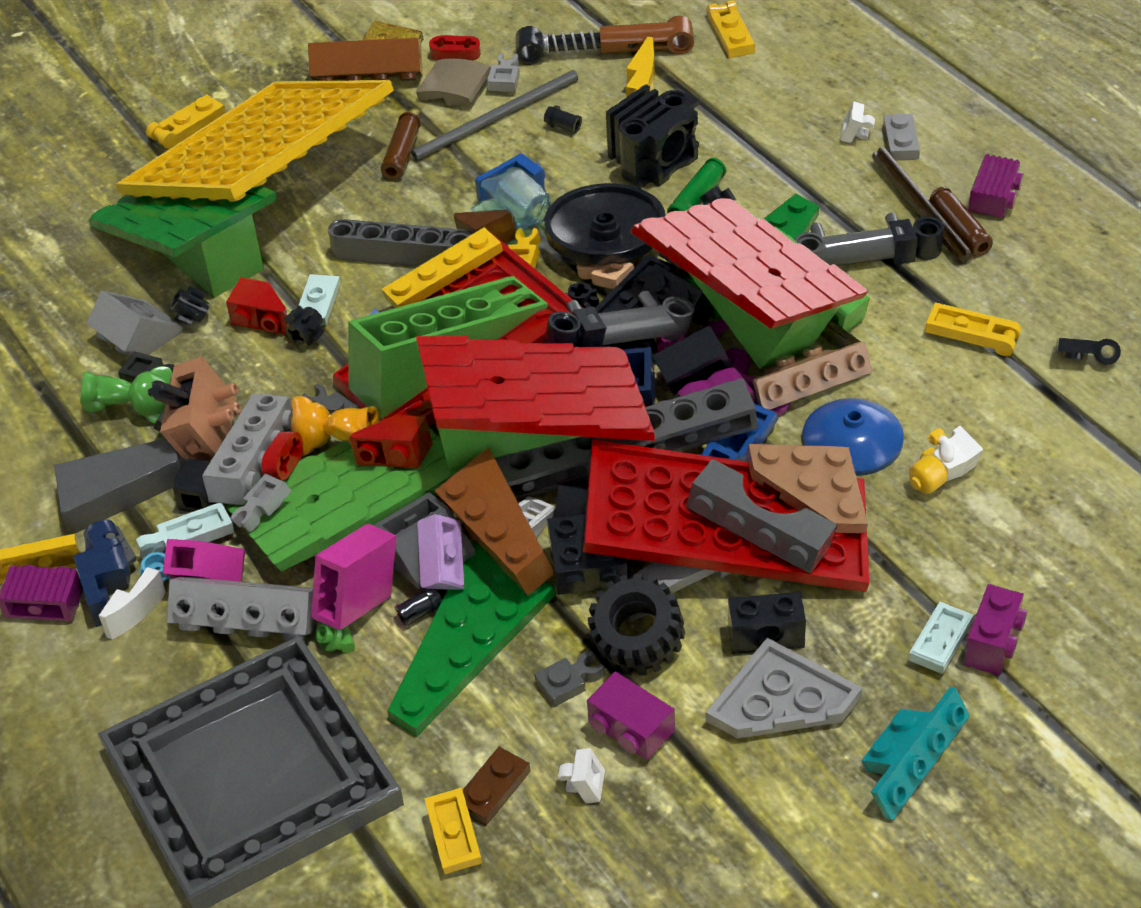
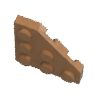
(812, 479)

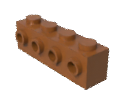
(365, 59)

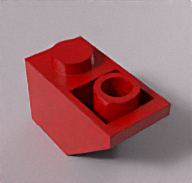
(256, 306)
(393, 442)

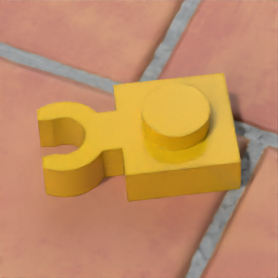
(527, 246)

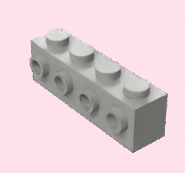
(239, 458)
(240, 606)

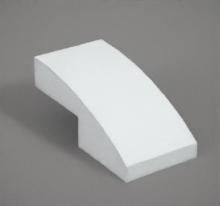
(128, 609)

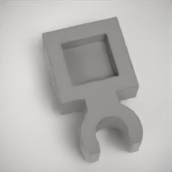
(505, 75)
(261, 499)

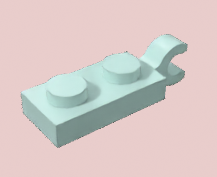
(199, 525)

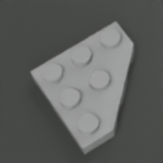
(781, 694)

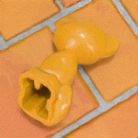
(317, 424)

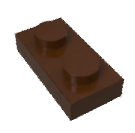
(494, 784)

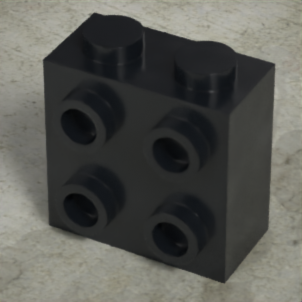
(576, 569)

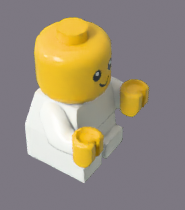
(948, 462)

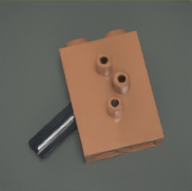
(196, 409)

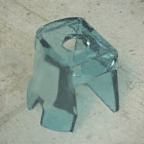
(518, 195)

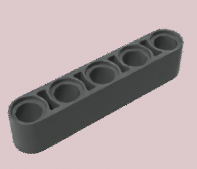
(390, 241)

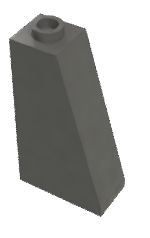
(114, 481)

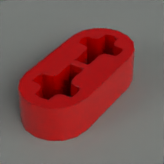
(454, 47)
(282, 455)

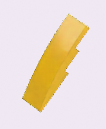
(641, 68)

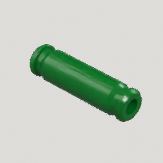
(704, 180)

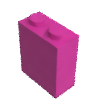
(353, 576)

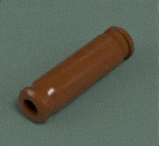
(400, 145)
(961, 221)

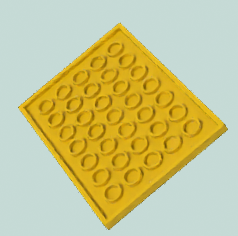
(255, 139)

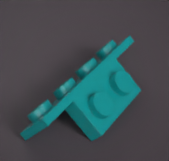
(911, 749)

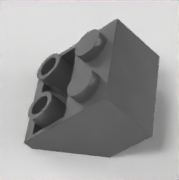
(404, 525)

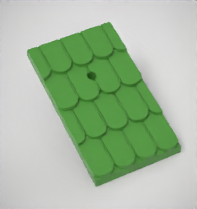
(337, 497)

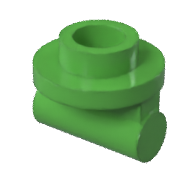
(333, 639)

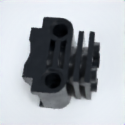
(652, 135)

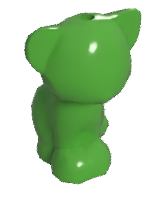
(106, 391)

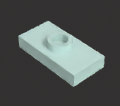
(321, 294)
(941, 637)

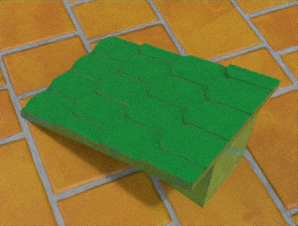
(202, 237)

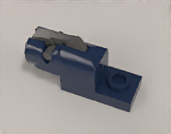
(103, 565)

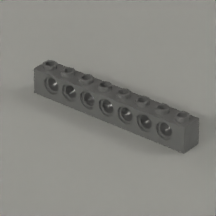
(676, 425)

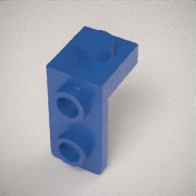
(520, 161)

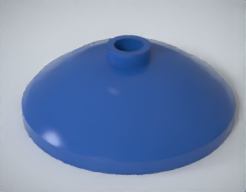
(863, 426)

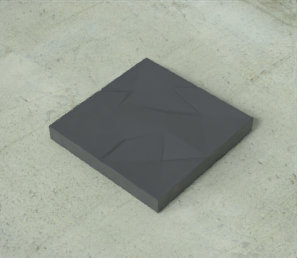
(249, 772)

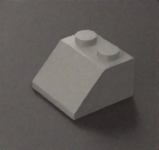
(131, 323)

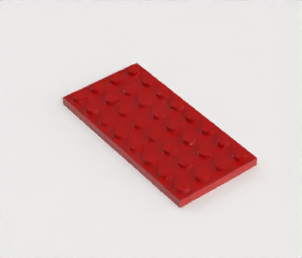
(641, 514)

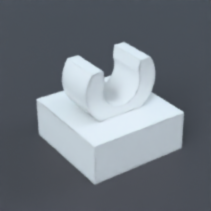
(854, 123)
(584, 775)

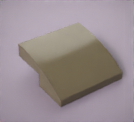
(454, 81)

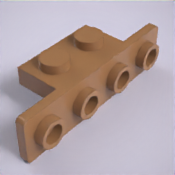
(810, 373)

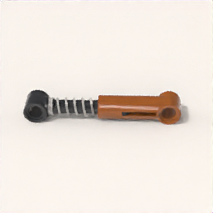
(672, 35)

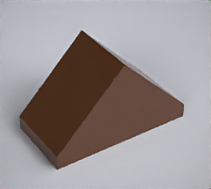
(498, 222)

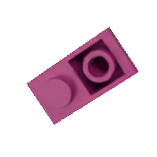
(203, 560)

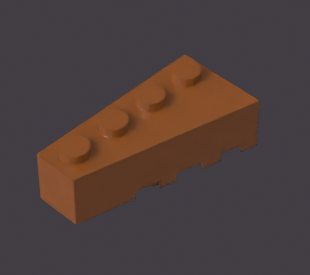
(494, 519)

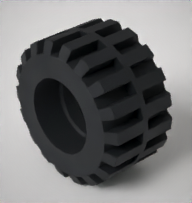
(627, 599)

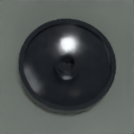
(596, 222)

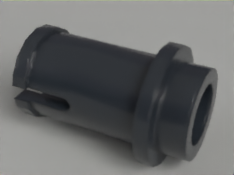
(556, 117)
(418, 605)

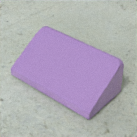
(440, 553)

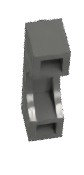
(795, 537)

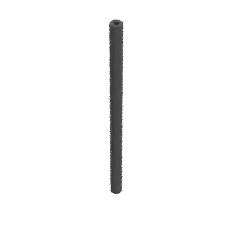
(494, 115)

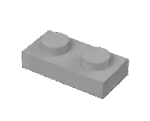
(901, 136)

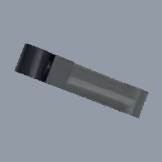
(897, 242)
(592, 329)

